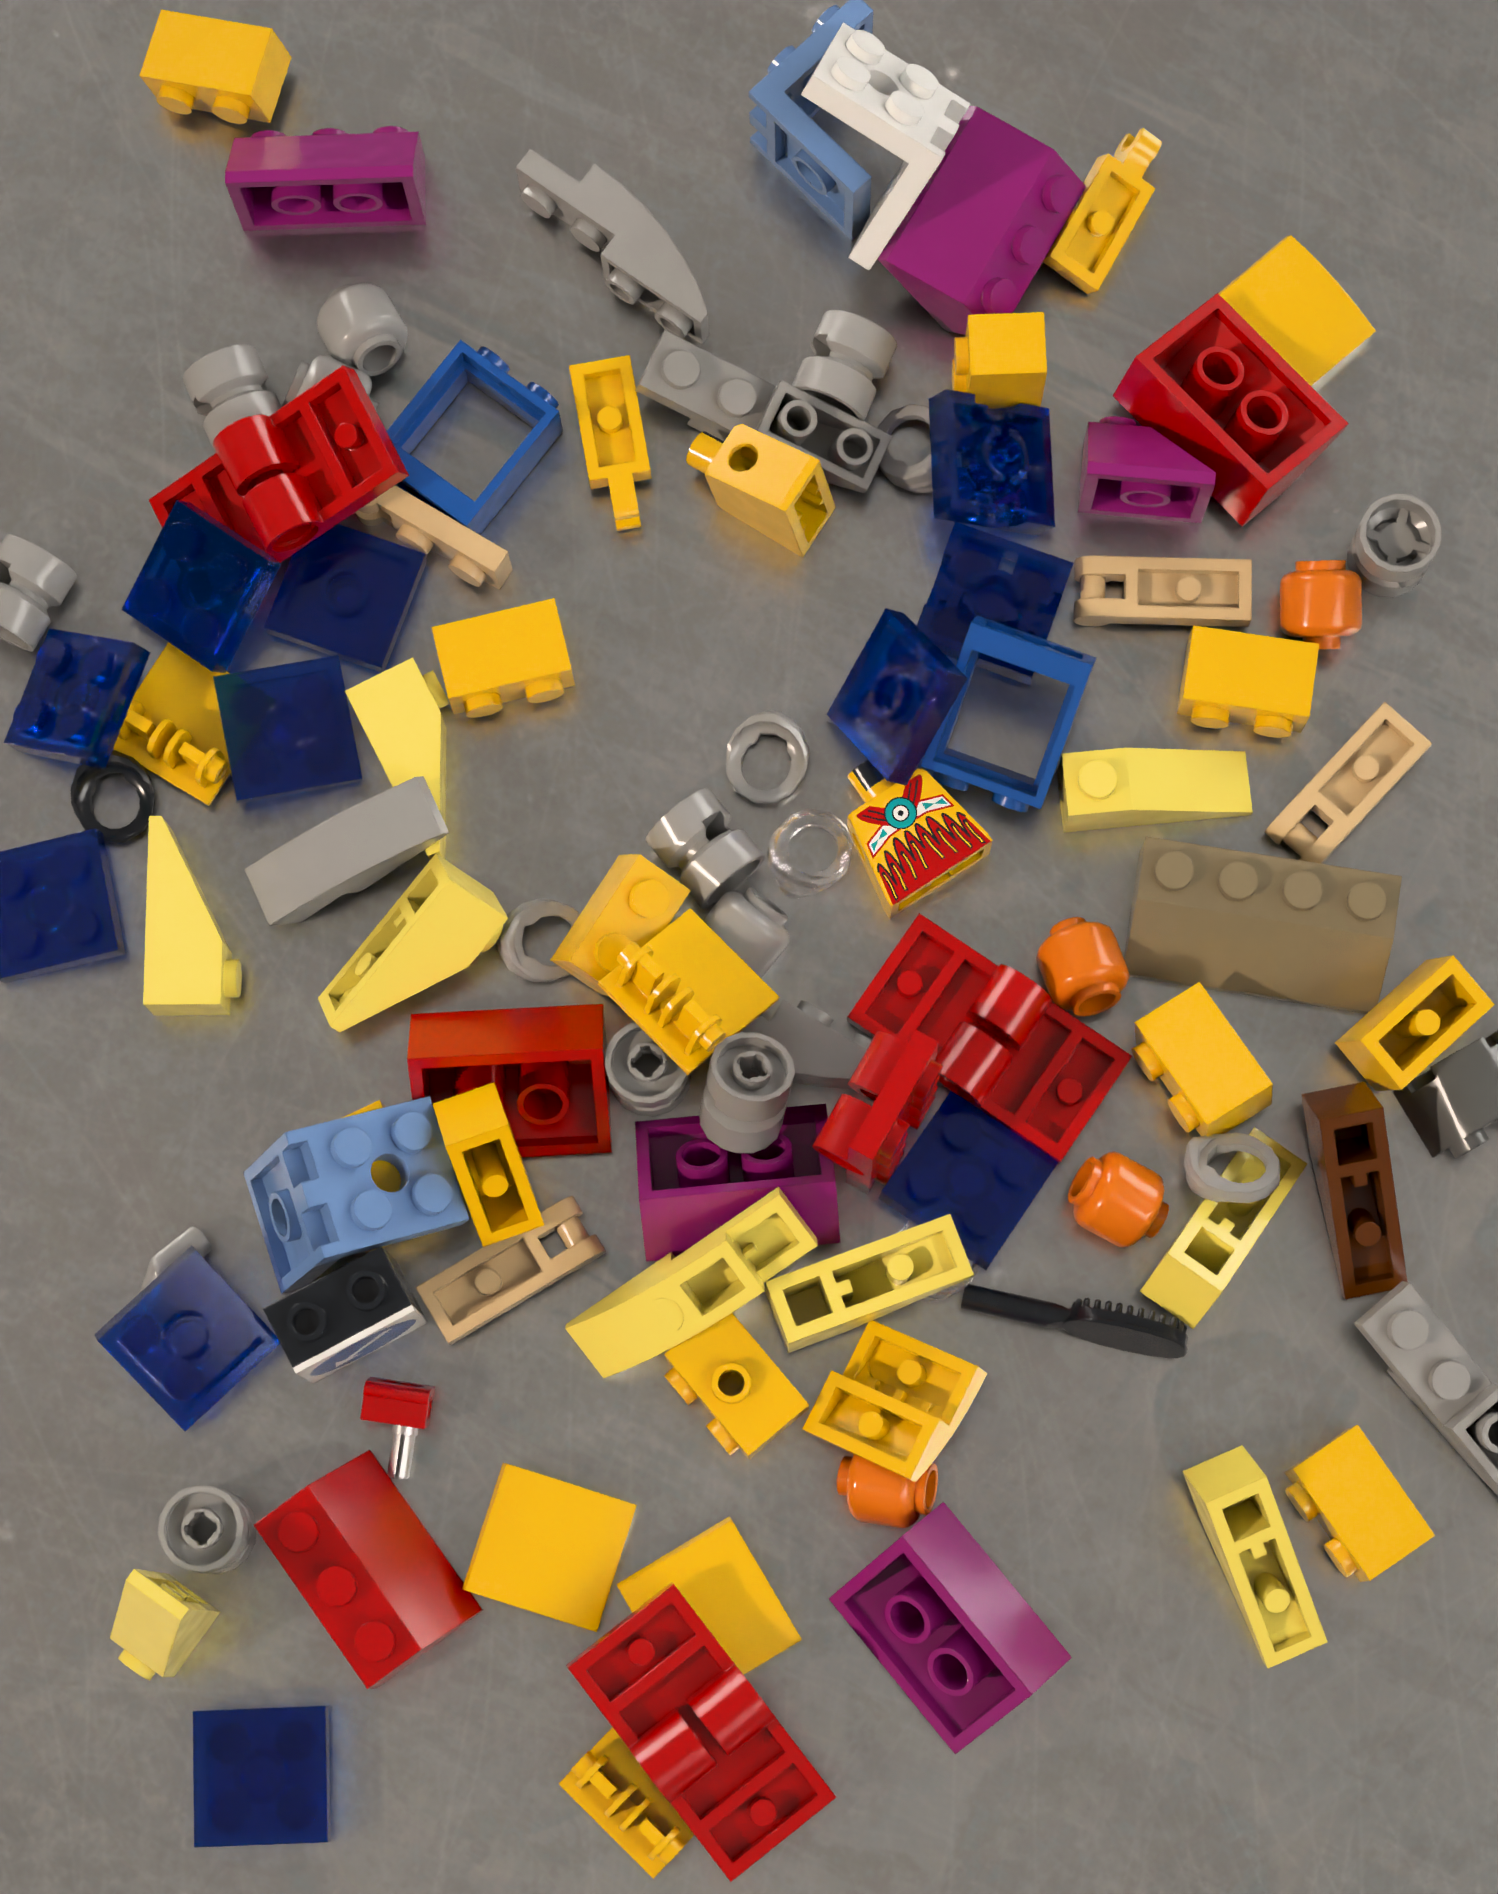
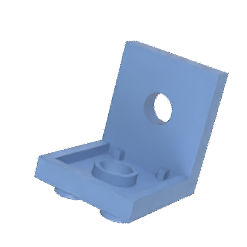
(800, 145)
(320, 1196)

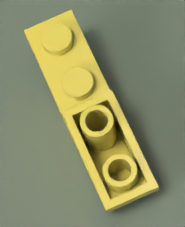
(694, 1289)

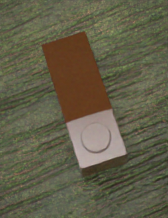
(1356, 1187)

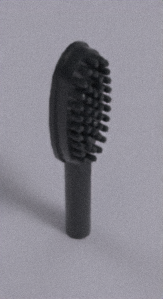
(1091, 1324)

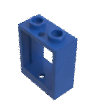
(489, 374)
(1029, 652)

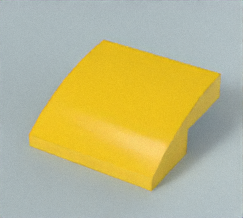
(1298, 309)
(895, 1401)
(549, 1547)
(724, 1590)

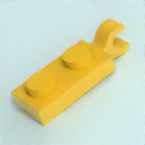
(1105, 213)
(612, 433)

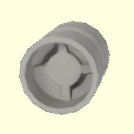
(846, 360)
(229, 387)
(1394, 545)
(28, 586)
(704, 847)
(643, 1074)
(746, 1092)
(207, 1530)

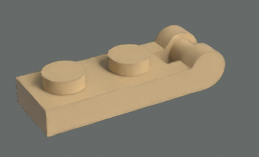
(428, 529)
(1164, 591)
(1350, 784)
(507, 1272)

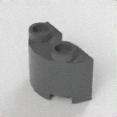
(1455, 1099)

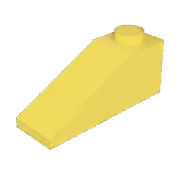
(406, 729)
(1150, 787)
(419, 942)
(185, 951)
(1218, 1238)
(866, 1282)
(1255, 1554)
(159, 1623)

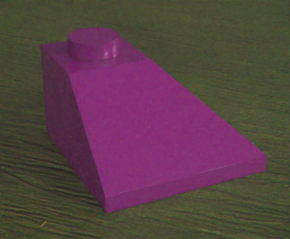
(1141, 474)

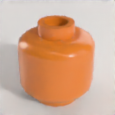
(1321, 602)
(1083, 966)
(1118, 1199)
(884, 1496)

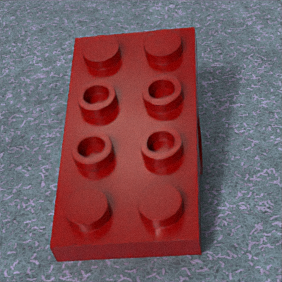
(293, 471)
(996, 1036)
(902, 1086)
(701, 1731)

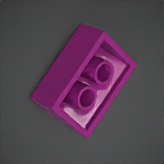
(327, 179)
(982, 222)
(696, 1186)
(950, 1628)

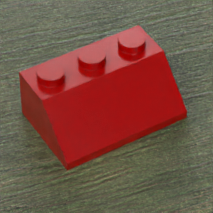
(1230, 406)
(542, 1063)
(368, 1568)

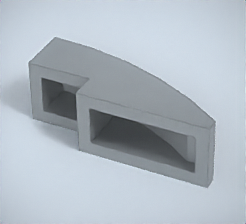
(346, 852)

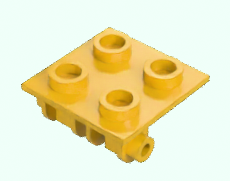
(177, 726)
(687, 990)
(627, 1804)

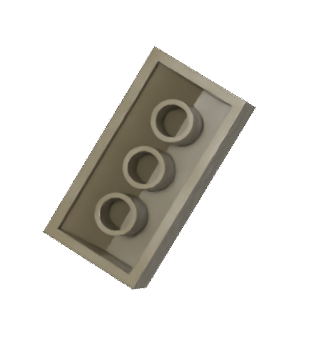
(1261, 925)

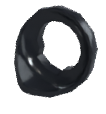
(85, 785)

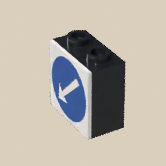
(345, 1315)

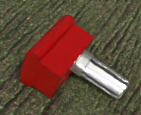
(406, 1407)

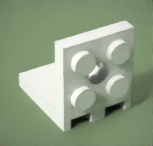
(896, 108)

